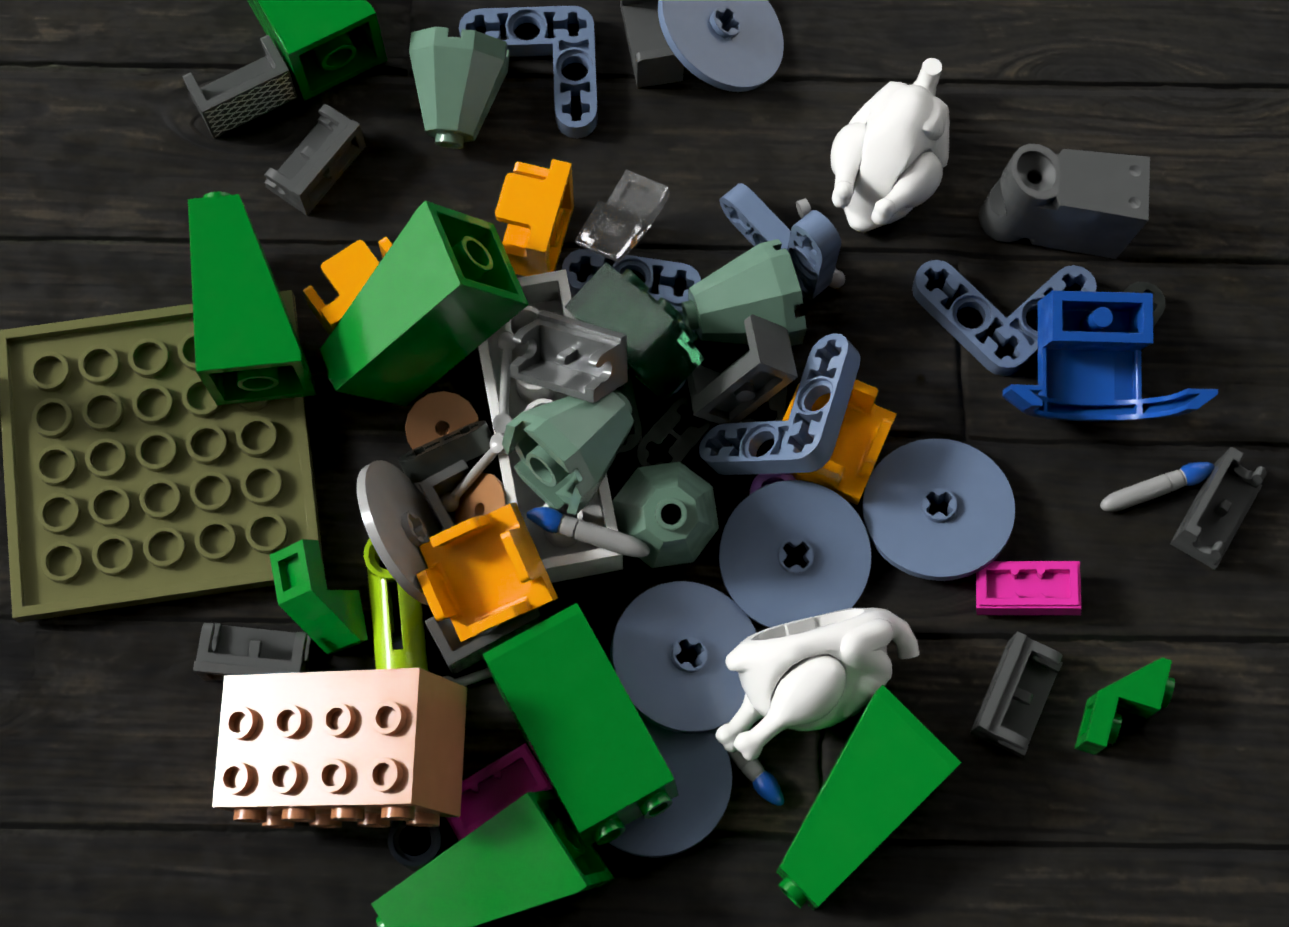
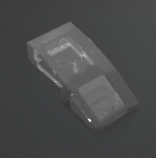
(625, 218)

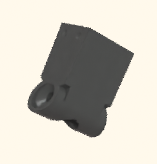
(1069, 200)

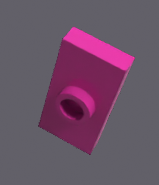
(1029, 588)
(496, 788)

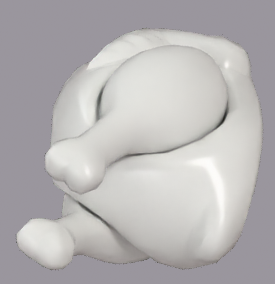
(892, 152)
(811, 673)

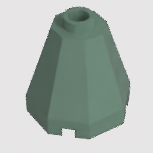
(456, 81)
(755, 284)
(568, 446)
(640, 506)

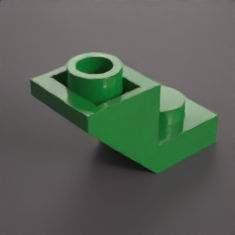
(328, 616)
(1137, 693)

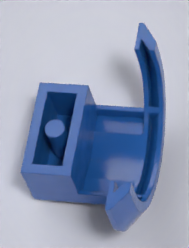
(1094, 361)

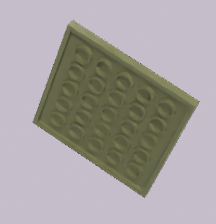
(133, 475)

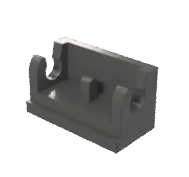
(317, 161)
(571, 357)
(1219, 509)
(250, 651)
(1017, 694)

